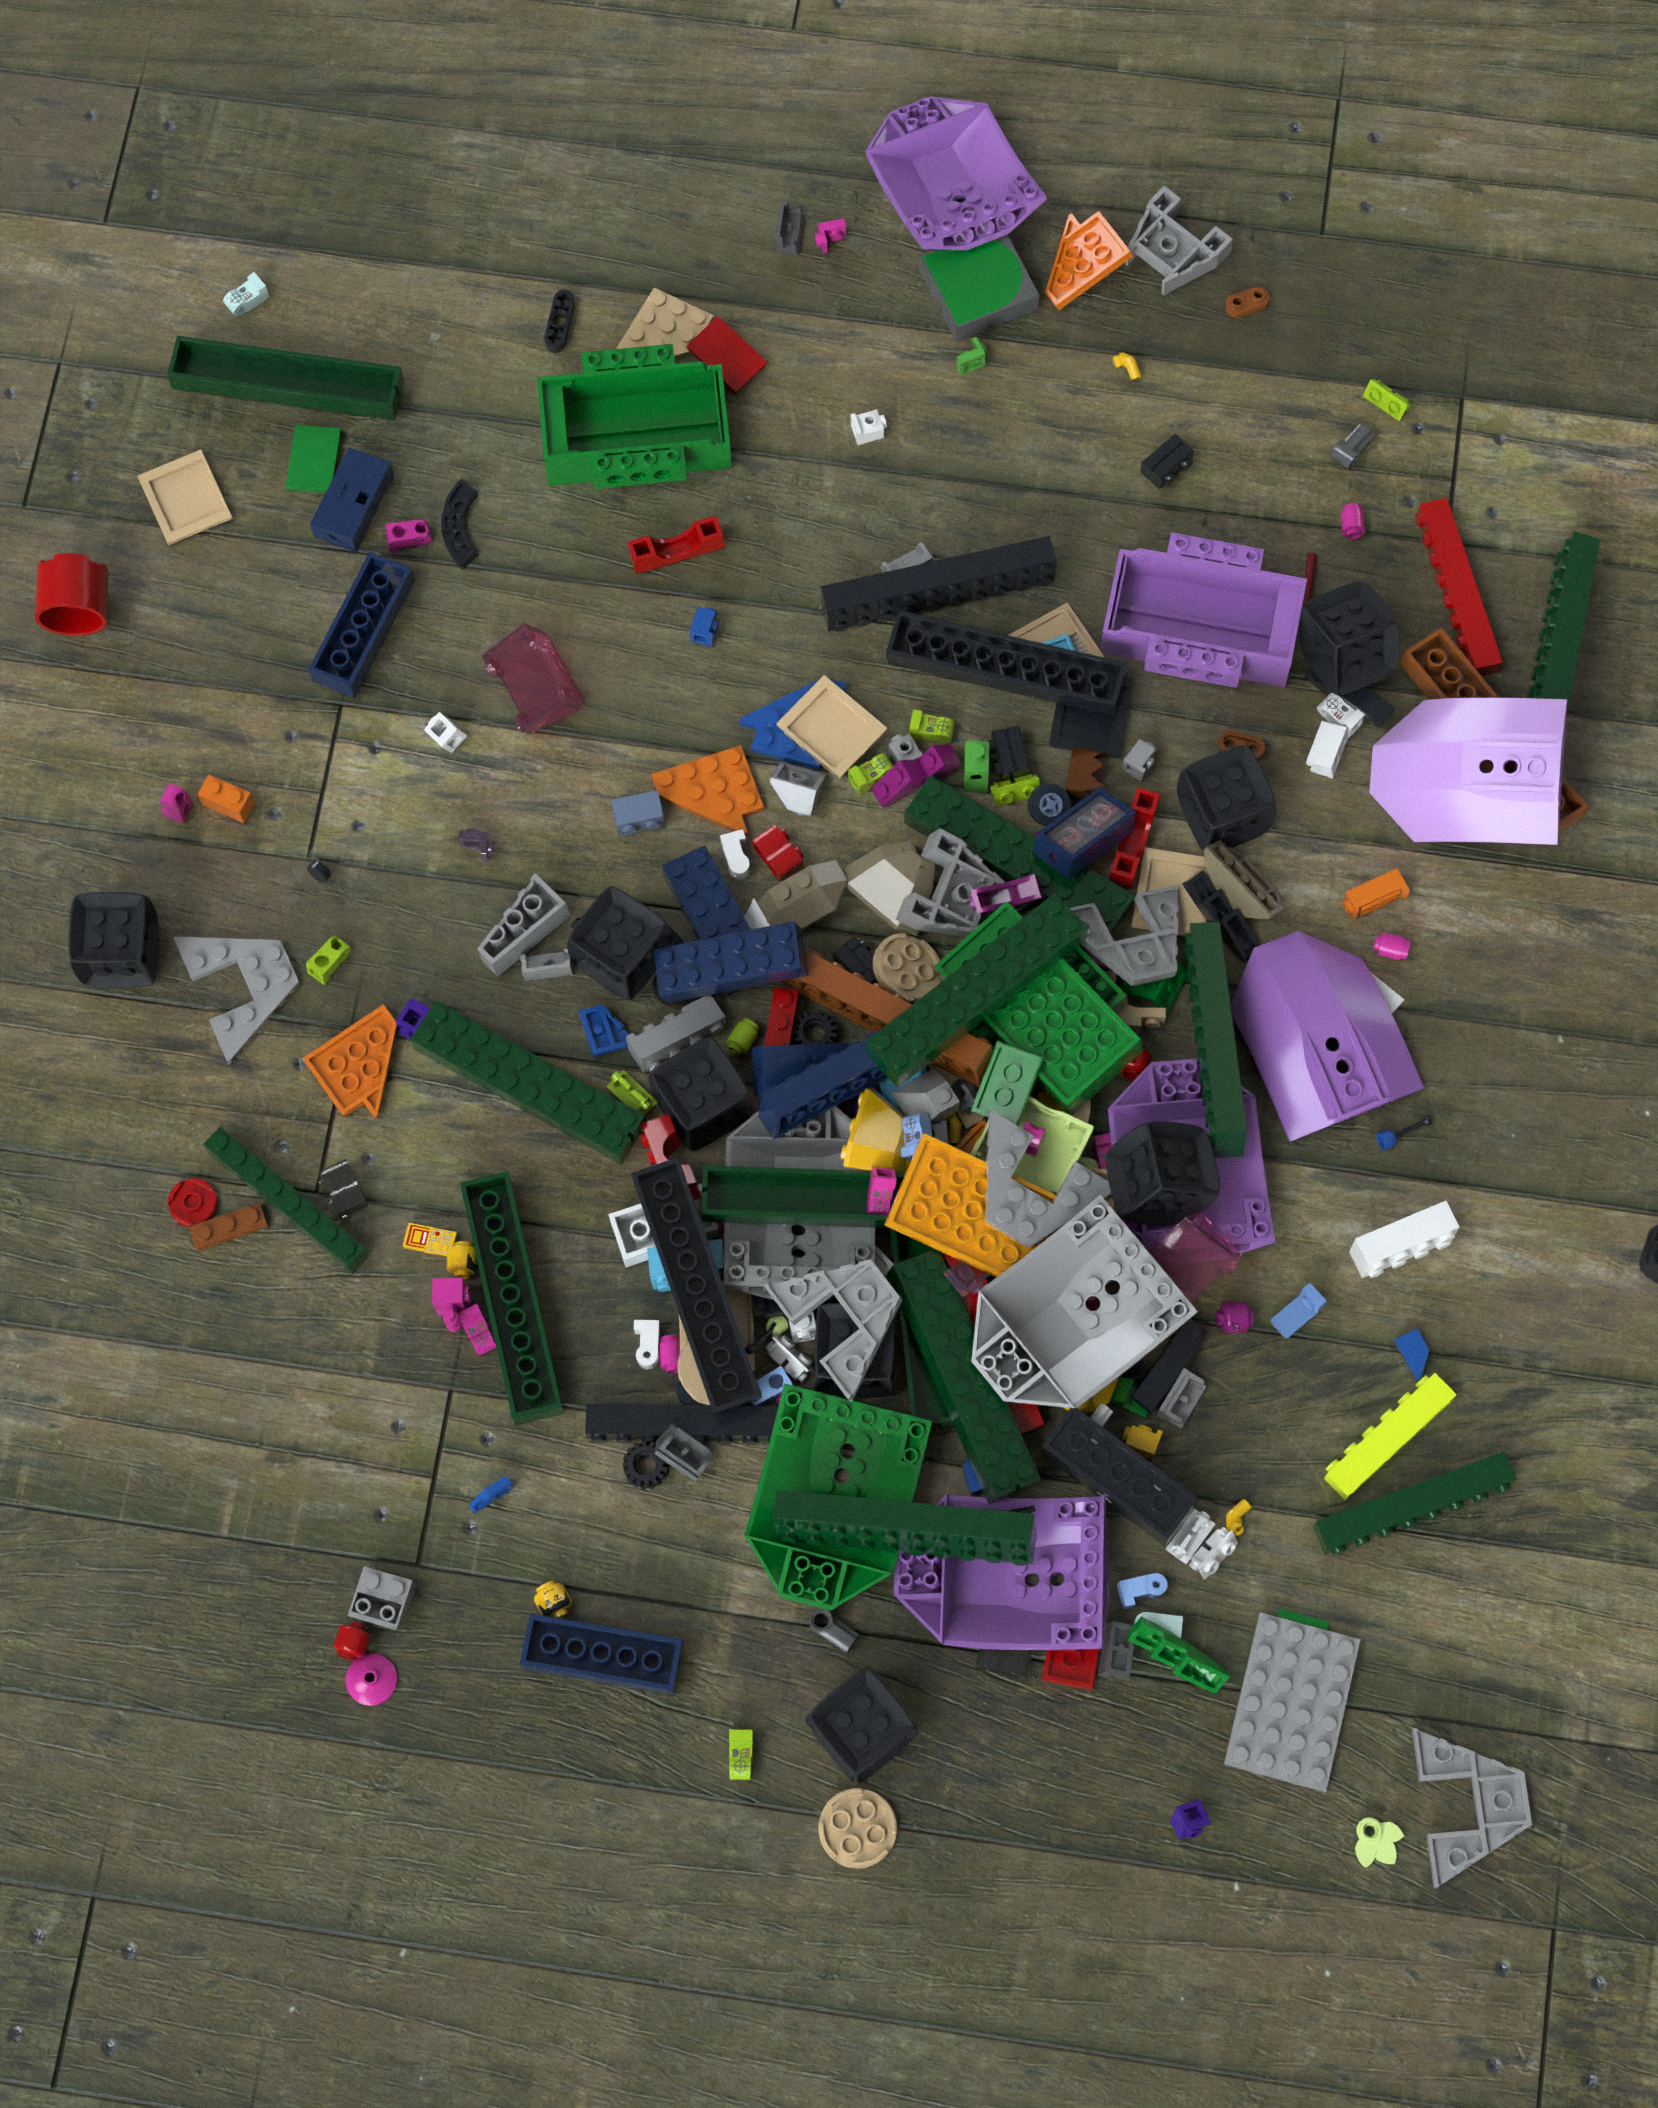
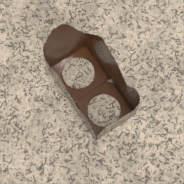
(1084, 773)

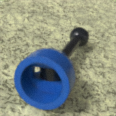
(1388, 1138)

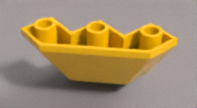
(875, 1135)

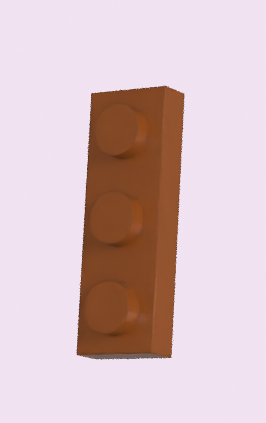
(228, 1227)

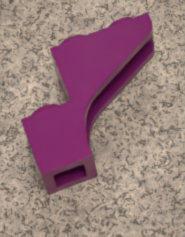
(911, 774)
(1015, 892)

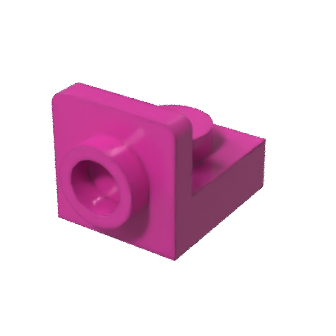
(830, 231)

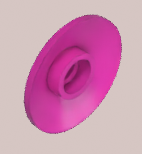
(376, 1691)

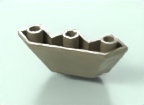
(889, 876)

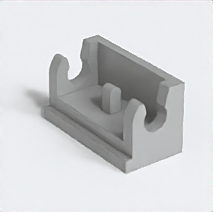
(915, 557)
(546, 965)
(1182, 1399)

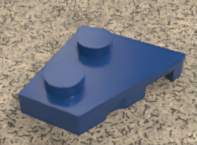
(602, 1031)

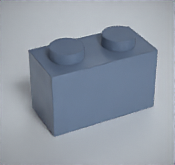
(638, 813)

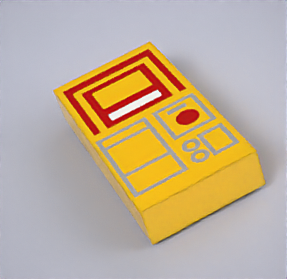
(429, 1239)

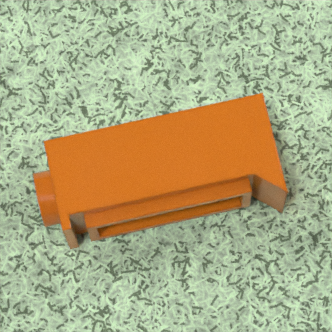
(1375, 893)

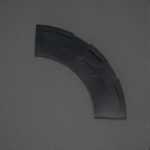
(453, 524)

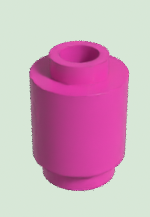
(1352, 521)
(1391, 946)
(669, 1353)

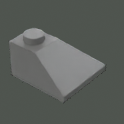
(798, 787)
(928, 1095)

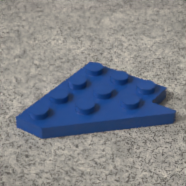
(770, 738)

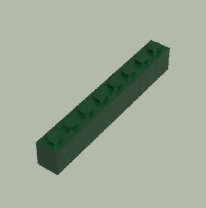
(286, 1200)
(1414, 1503)

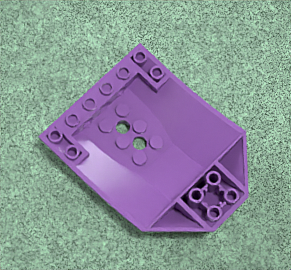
(949, 152)
(1287, 1008)
(1174, 1094)
(991, 1604)

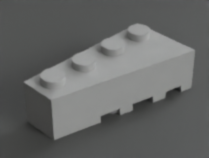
(523, 926)
(675, 1033)

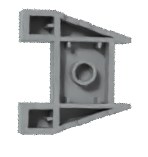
(1171, 247)
(950, 906)

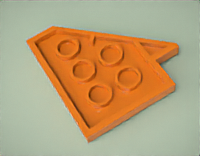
(1084, 258)
(712, 788)
(356, 1063)

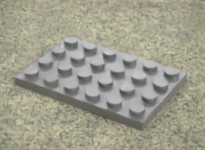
(1292, 1702)

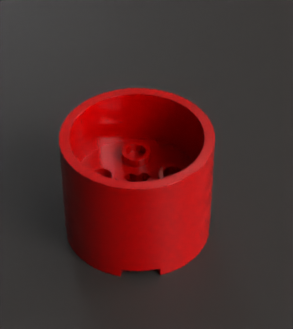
(71, 595)

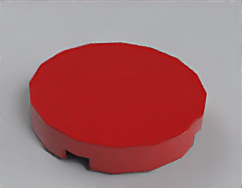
(192, 1202)

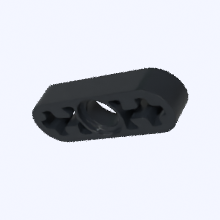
(562, 330)

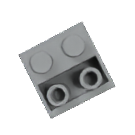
(381, 1598)

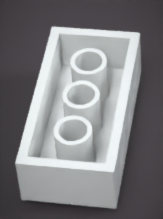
(635, 1236)
(1404, 1240)

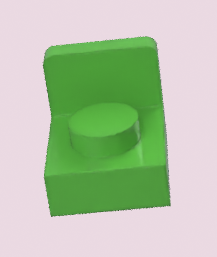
(973, 359)

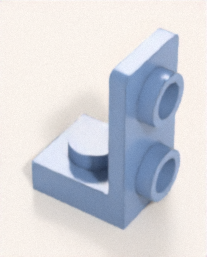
(1299, 1311)

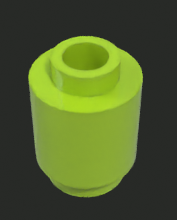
(742, 1037)

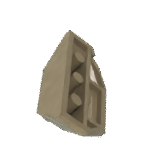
(1241, 882)
(805, 896)

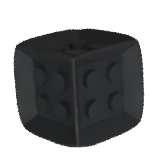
(1349, 638)
(1226, 798)
(114, 939)
(618, 942)
(701, 1093)
(1162, 1173)
(832, 1329)
(861, 1725)

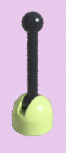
(776, 1330)

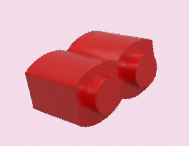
(777, 852)

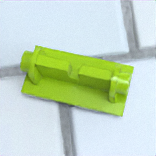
(1382, 397)
(1008, 793)
(631, 1093)

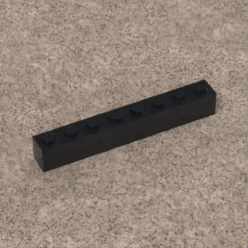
(649, 1422)

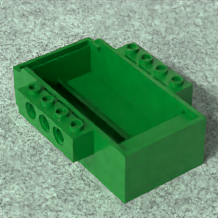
(633, 419)
(1059, 1016)

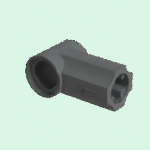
(1349, 450)
(834, 1632)

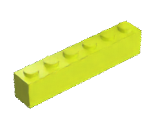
(1390, 1436)

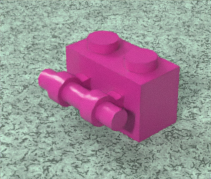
(449, 1298)

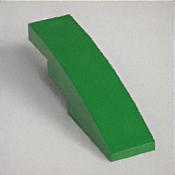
(1180, 1655)

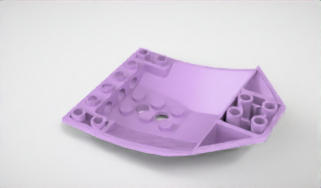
(1432, 778)

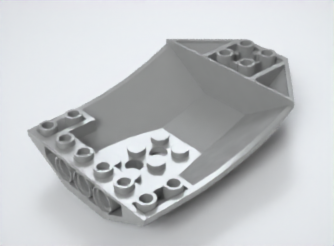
(764, 1251)
(1033, 1319)

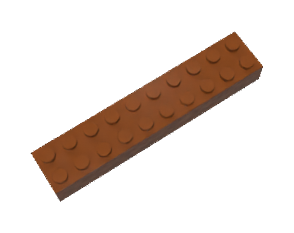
(1445, 672)
(875, 1008)

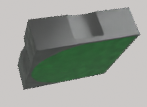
(979, 286)

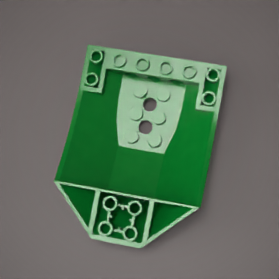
(804, 1459)

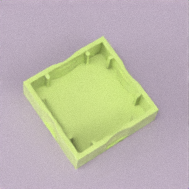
(1062, 1146)

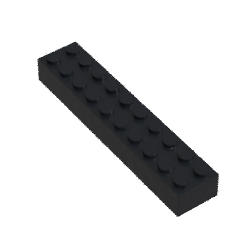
(938, 583)
(1007, 663)
(696, 1285)

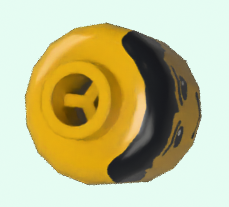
(462, 1260)
(552, 1600)

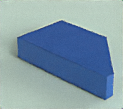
(1413, 1351)
(491, 1494)

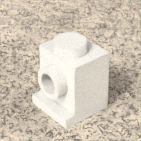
(868, 426)
(445, 732)
(803, 1330)

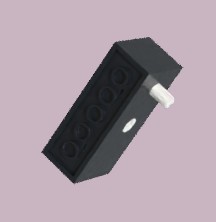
(1119, 1474)

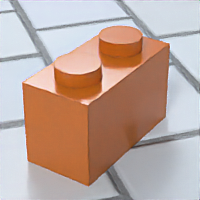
(226, 798)

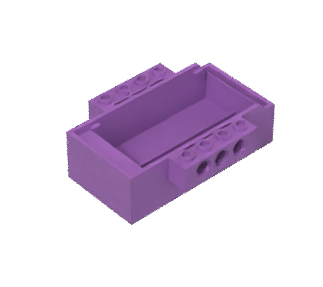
(1204, 612)

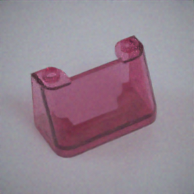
(534, 678)
(1195, 1255)

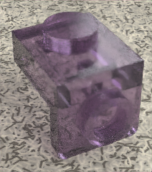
(475, 839)

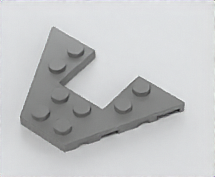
(1139, 957)
(266, 975)
(1019, 1210)
(867, 1300)
(1498, 1800)

